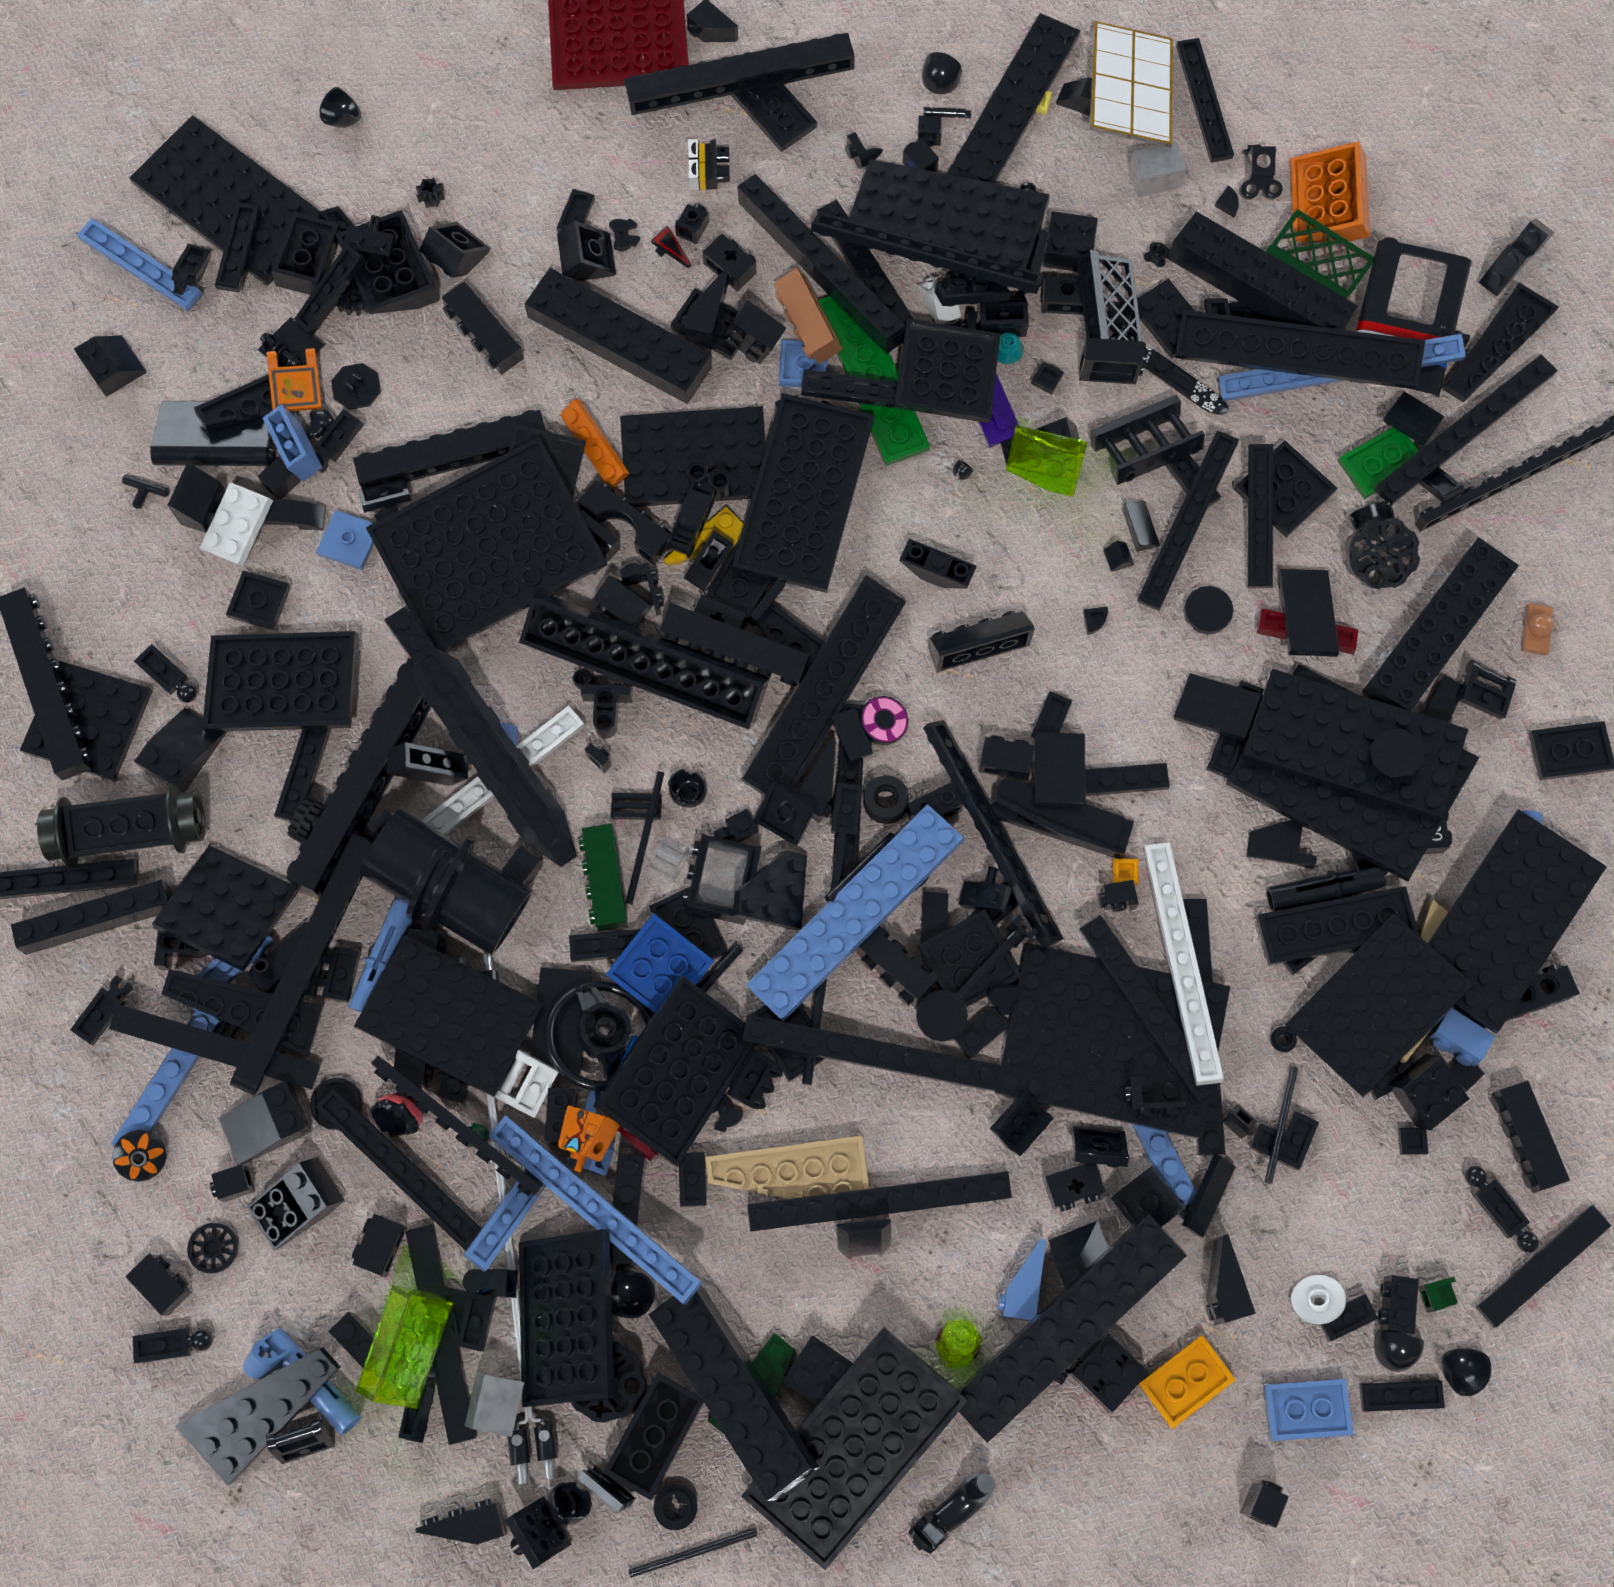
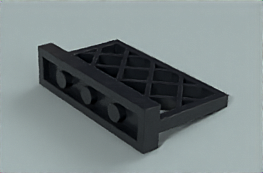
(1095, 300)

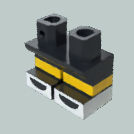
(703, 167)

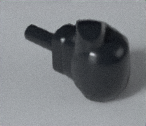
(320, 422)

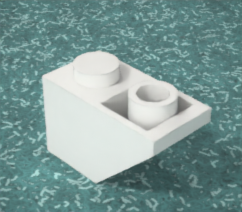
(939, 313)

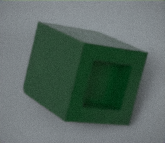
(1438, 1294)

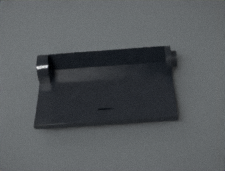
(183, 439)

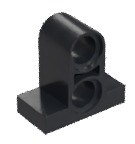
(607, 712)
(164, 955)

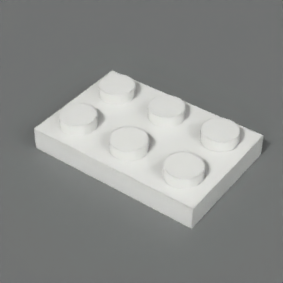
(236, 524)

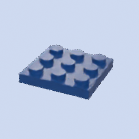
(655, 961)

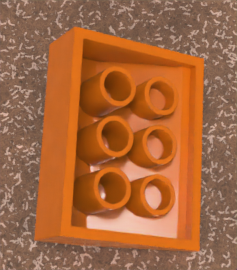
(1333, 191)

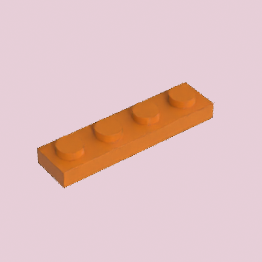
(597, 447)

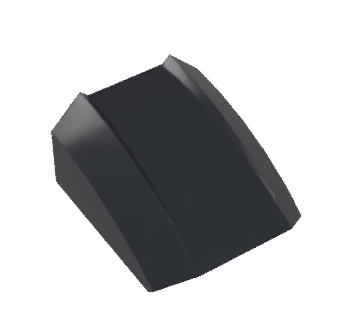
(864, 1238)

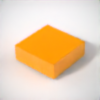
(1125, 870)

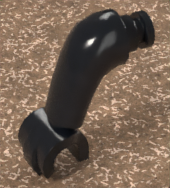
(960, 1506)

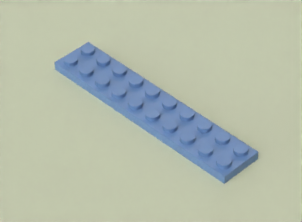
(855, 912)

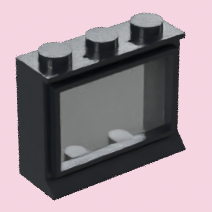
(717, 873)

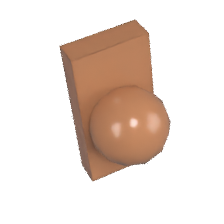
(1537, 629)

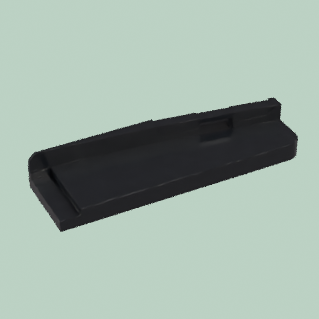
(1076, 825)

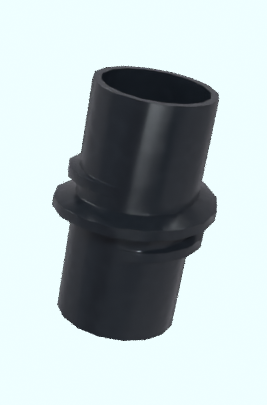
(445, 882)

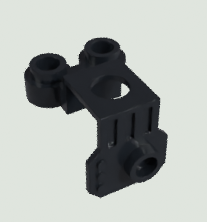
(1261, 177)

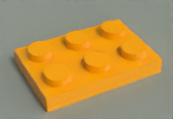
(1186, 1382)

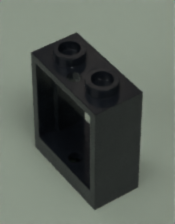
(1112, 361)

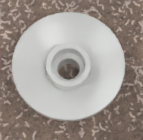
(1314, 1290)

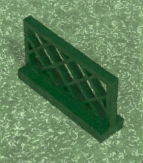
(1305, 268)

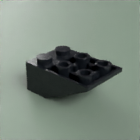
(295, 1202)

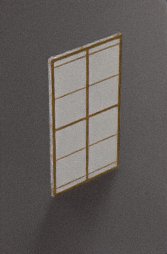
(1132, 84)

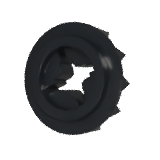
(664, 1499)

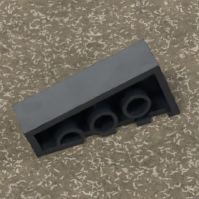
(896, 968)

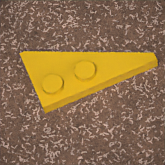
(723, 523)

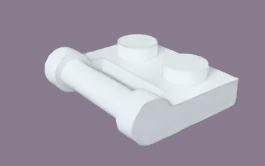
(534, 1087)

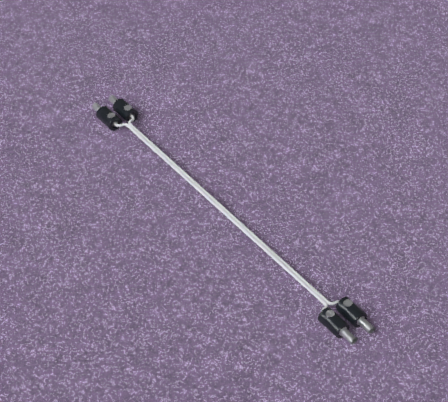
(545, 1434)

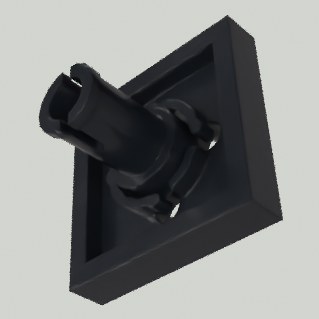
(537, 1533)

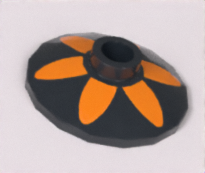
(142, 1143)

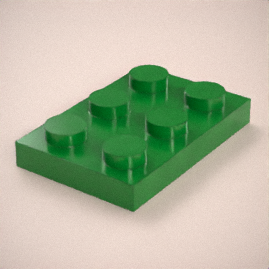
(1377, 459)

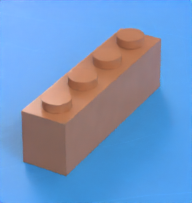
(808, 316)

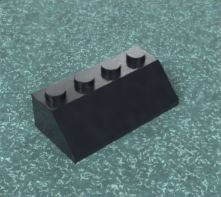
(980, 640)

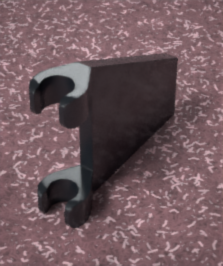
(1279, 844)

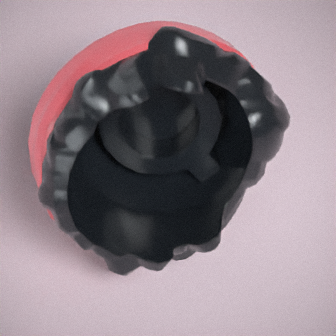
(397, 1114)

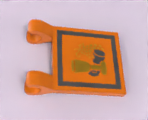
(294, 385)

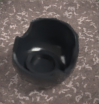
(687, 788)
(569, 1503)

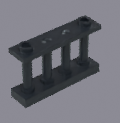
(1146, 420)

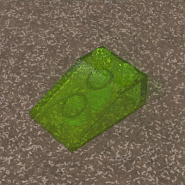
(1046, 459)

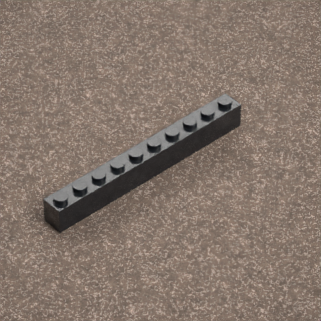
(739, 73)
(821, 264)

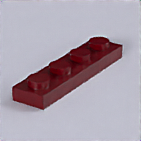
(1272, 624)

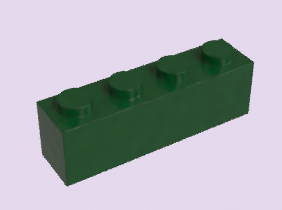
(604, 877)

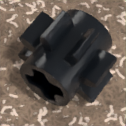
(430, 192)

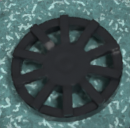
(212, 1248)

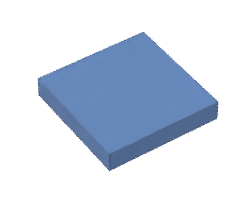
(793, 363)

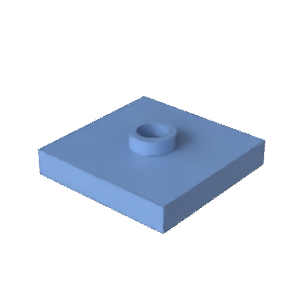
(346, 540)

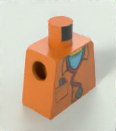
(585, 1136)

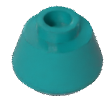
(1010, 349)

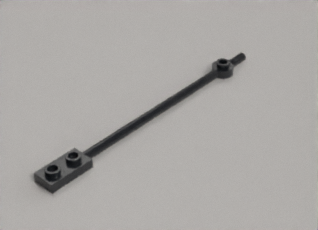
(844, 824)

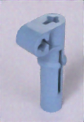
(391, 934)
(284, 1351)

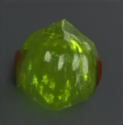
(958, 1343)

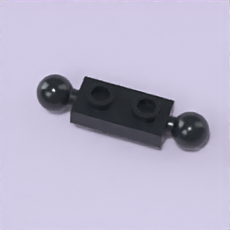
(1501, 1209)

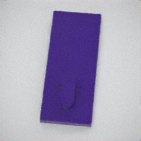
(1003, 419)

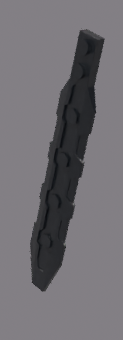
(484, 742)

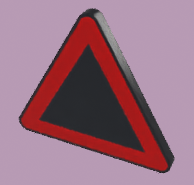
(668, 244)

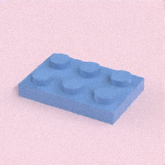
(1308, 1410)

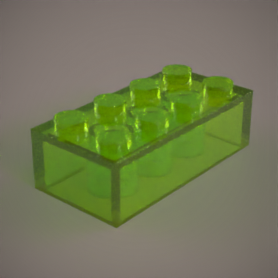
(404, 1347)

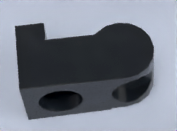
(501, 1280)

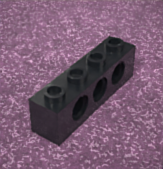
(1561, 988)

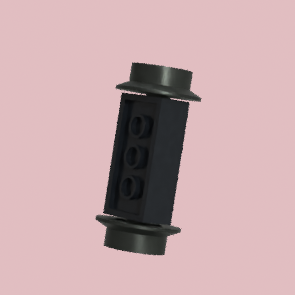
(121, 825)

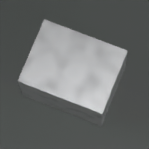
(1157, 169)
(494, 1404)

